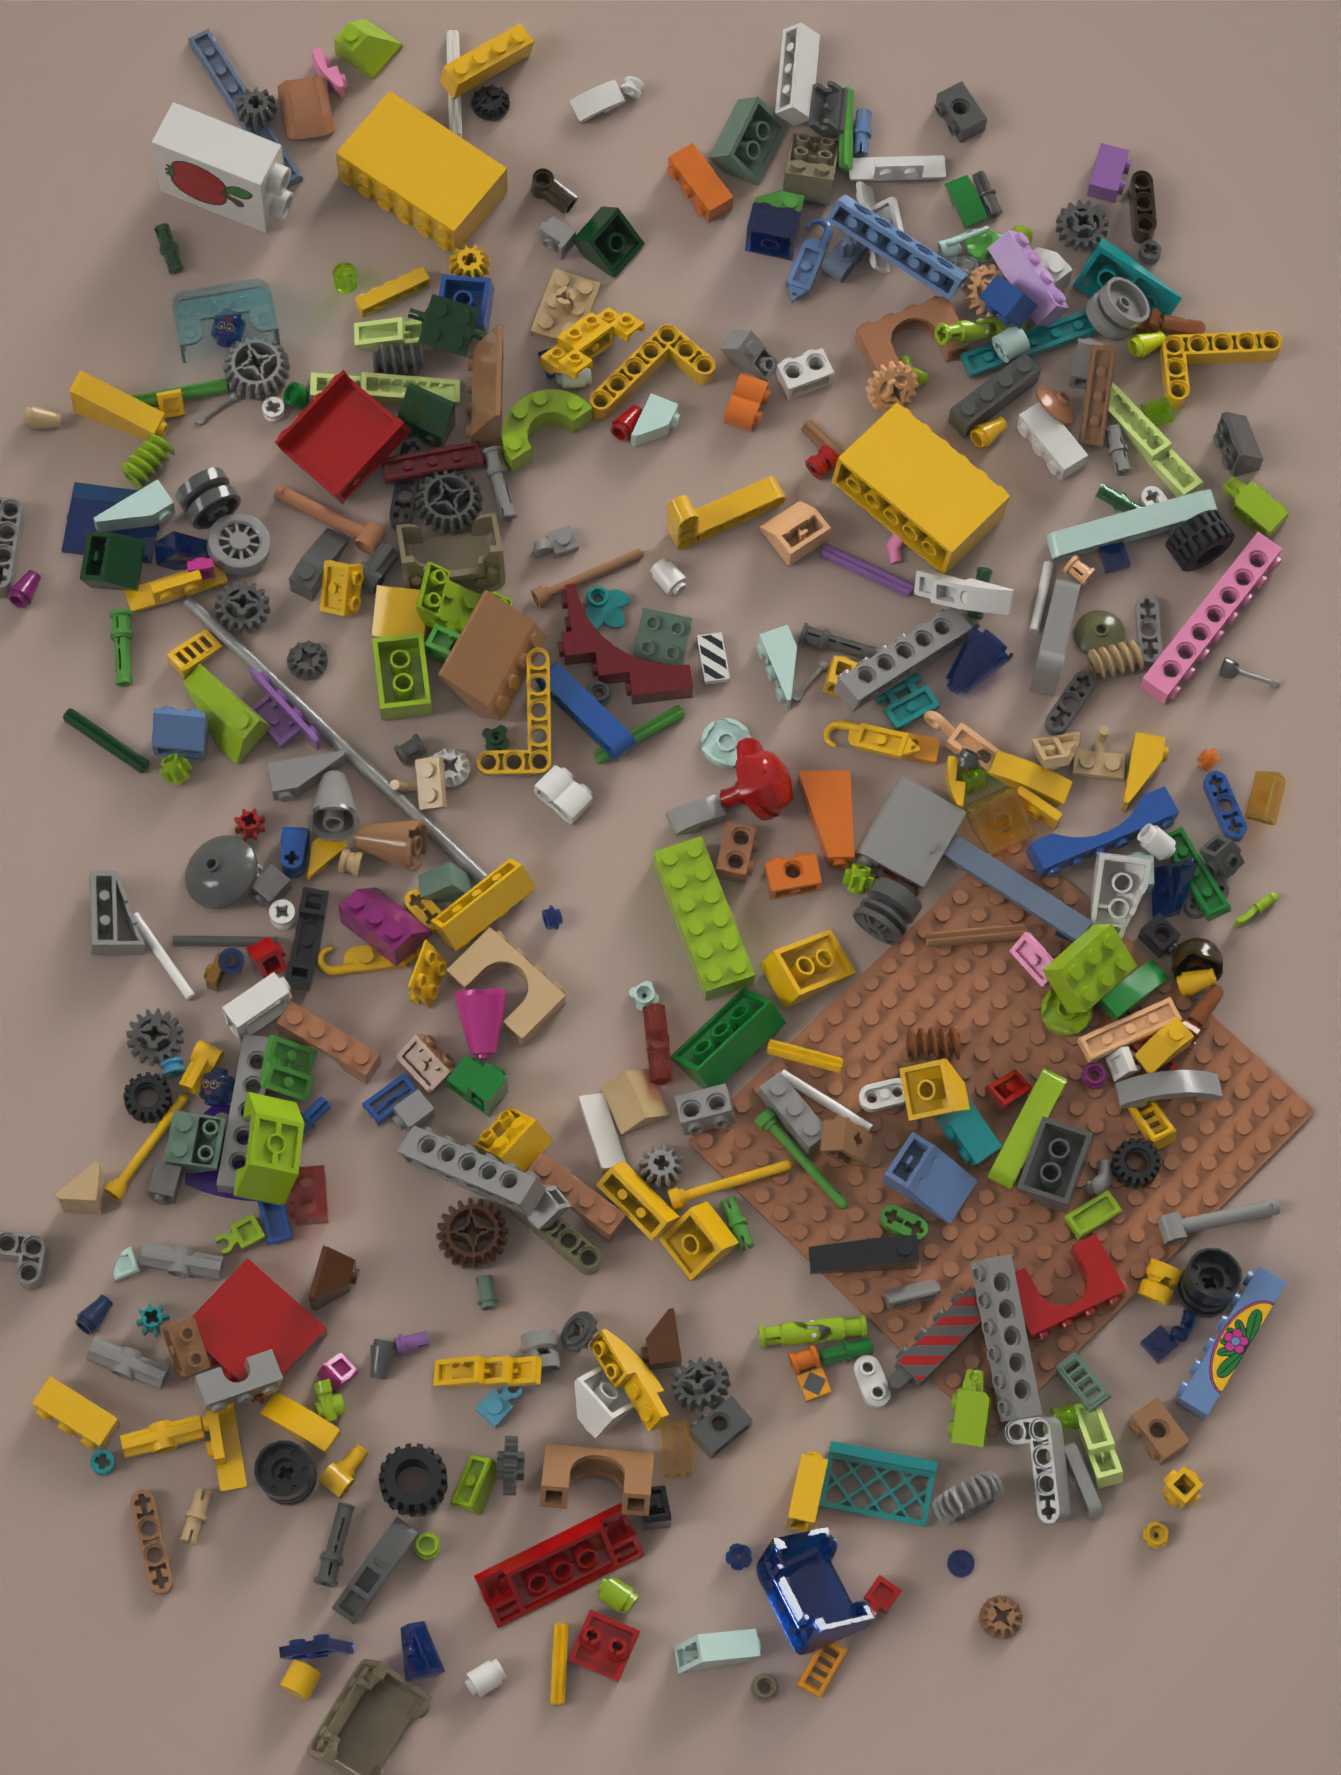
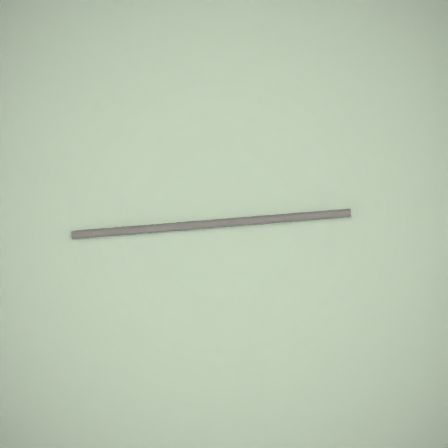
(336, 740)

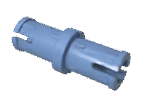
(862, 133)

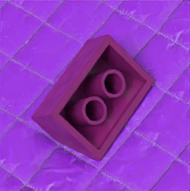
(383, 924)

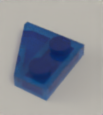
(1171, 887)
(317, 1648)
(419, 1652)

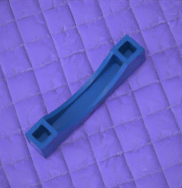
(1057, 852)

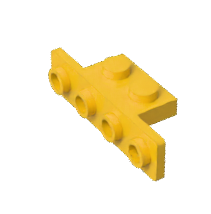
(172, 588)
(225, 1448)

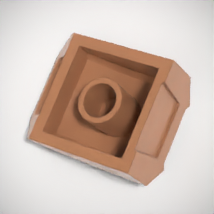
(305, 108)

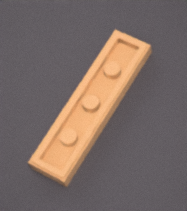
(1128, 1030)

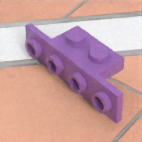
(284, 721)

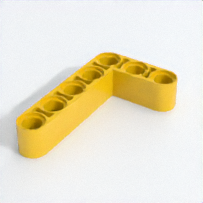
(1210, 355)
(648, 366)
(691, 525)
(534, 724)

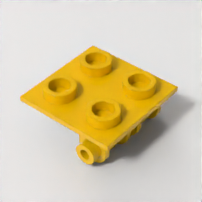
(427, 975)

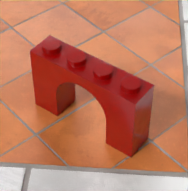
(1101, 1288)

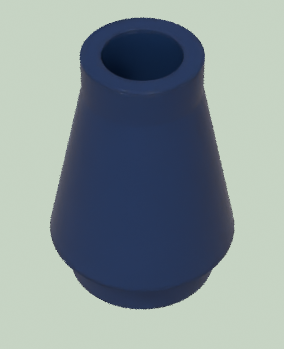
(92, 1316)

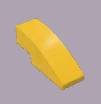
(1040, 781)
(301, 1423)

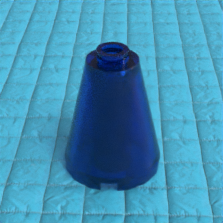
(976, 660)

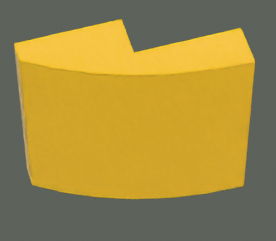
(396, 612)

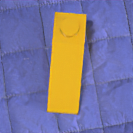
(1144, 762)

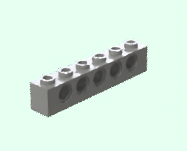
(857, 693)
(252, 1050)
(472, 1170)
(1006, 1338)

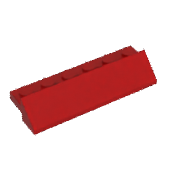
(558, 1565)

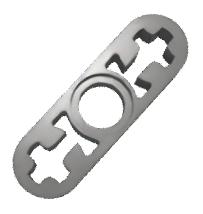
(1154, 621)
(1082, 1482)

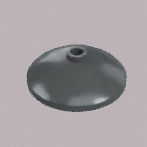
(229, 879)

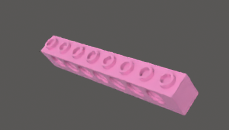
(1258, 550)

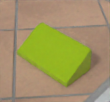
(475, 1484)

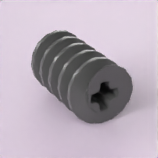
(398, 359)

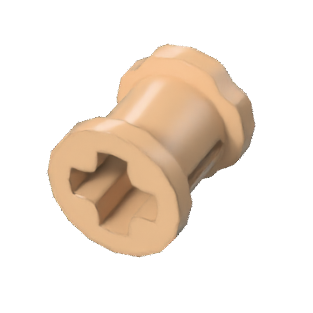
(1079, 570)

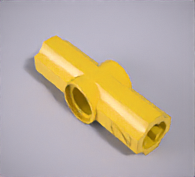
(162, 1437)

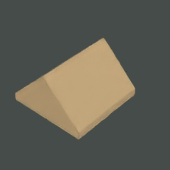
(634, 1101)
(84, 1192)

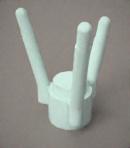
(951, 247)

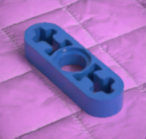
(1211, 792)

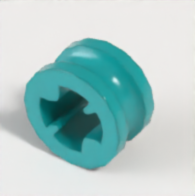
(110, 1458)

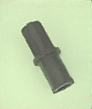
(987, 195)

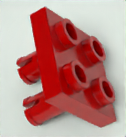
(604, 1646)

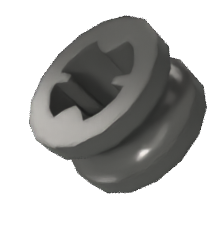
(1147, 258)

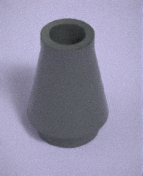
(381, 1356)

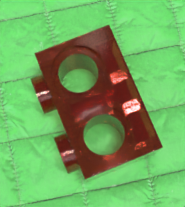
(313, 1195)

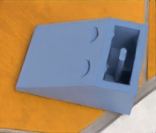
(929, 1178)

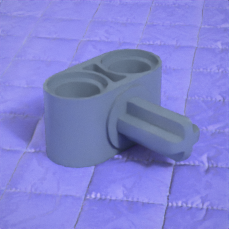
(843, 258)

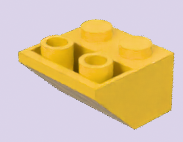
(514, 1139)

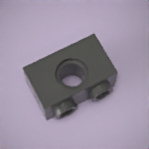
(959, 99)
(715, 1441)

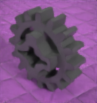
(1082, 225)
(242, 618)
(164, 1039)
(701, 1384)
(510, 1465)

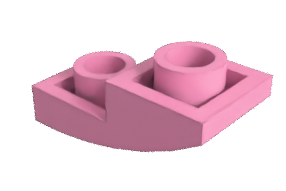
(334, 80)

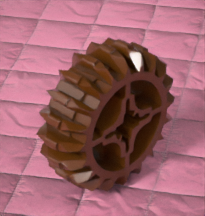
(460, 1235)

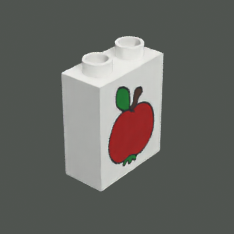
(221, 168)

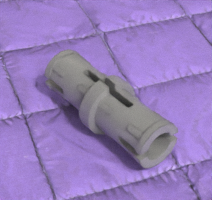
(1118, 450)

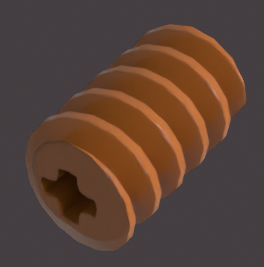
(933, 1043)

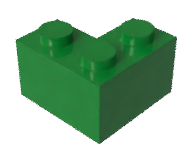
(478, 1084)

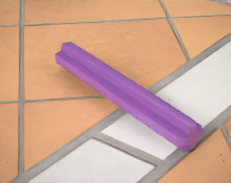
(867, 570)

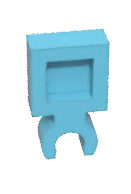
(497, 1406)

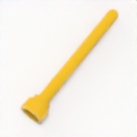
(117, 1188)
(679, 1197)

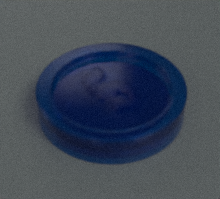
(960, 1563)

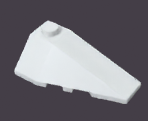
(1118, 889)

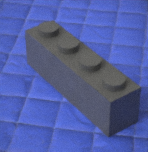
(994, 394)

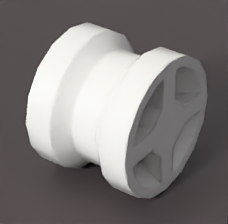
(282, 920)

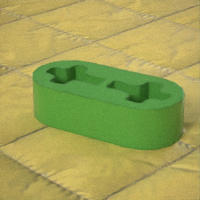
(905, 1217)

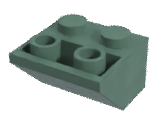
(195, 1141)

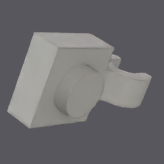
(558, 541)

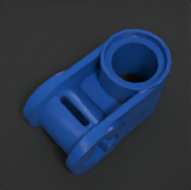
(294, 847)

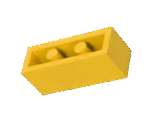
(637, 1200)
(75, 1414)

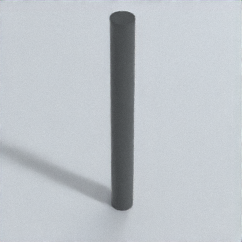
(227, 941)

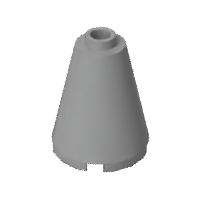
(333, 809)

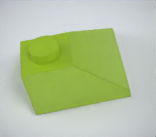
(366, 47)

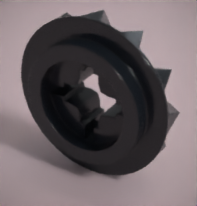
(487, 111)

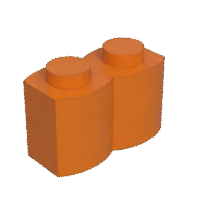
(746, 401)

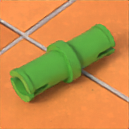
(737, 1223)

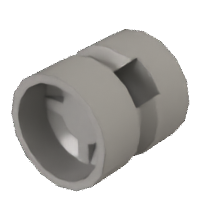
(541, 1342)

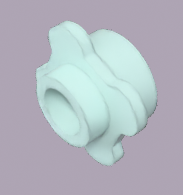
(644, 988)

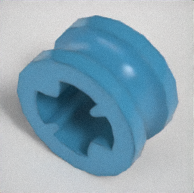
(173, 1067)

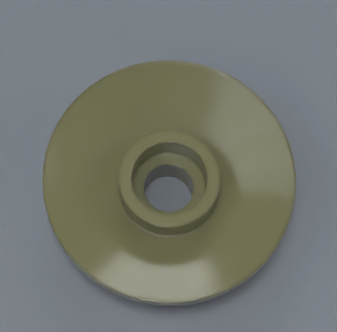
(1087, 635)

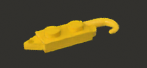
(873, 739)
(361, 960)

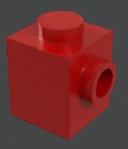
(267, 957)

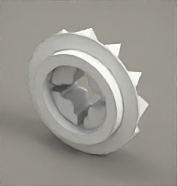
(461, 766)

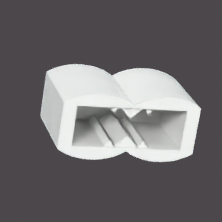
(563, 794)

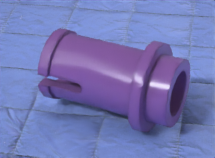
(411, 1342)

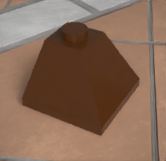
(332, 1277)

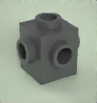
(1222, 856)

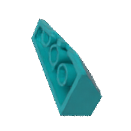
(1109, 262)

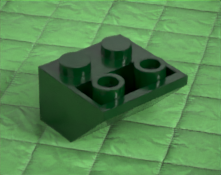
(112, 561)

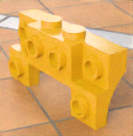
(586, 340)

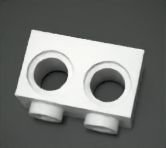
(807, 379)

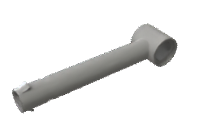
(1175, 1228)

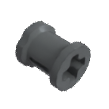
(410, 749)

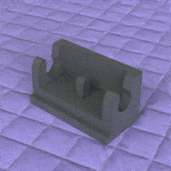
(828, 109)

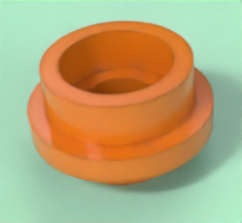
(1208, 759)

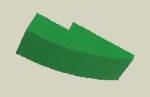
(1133, 991)

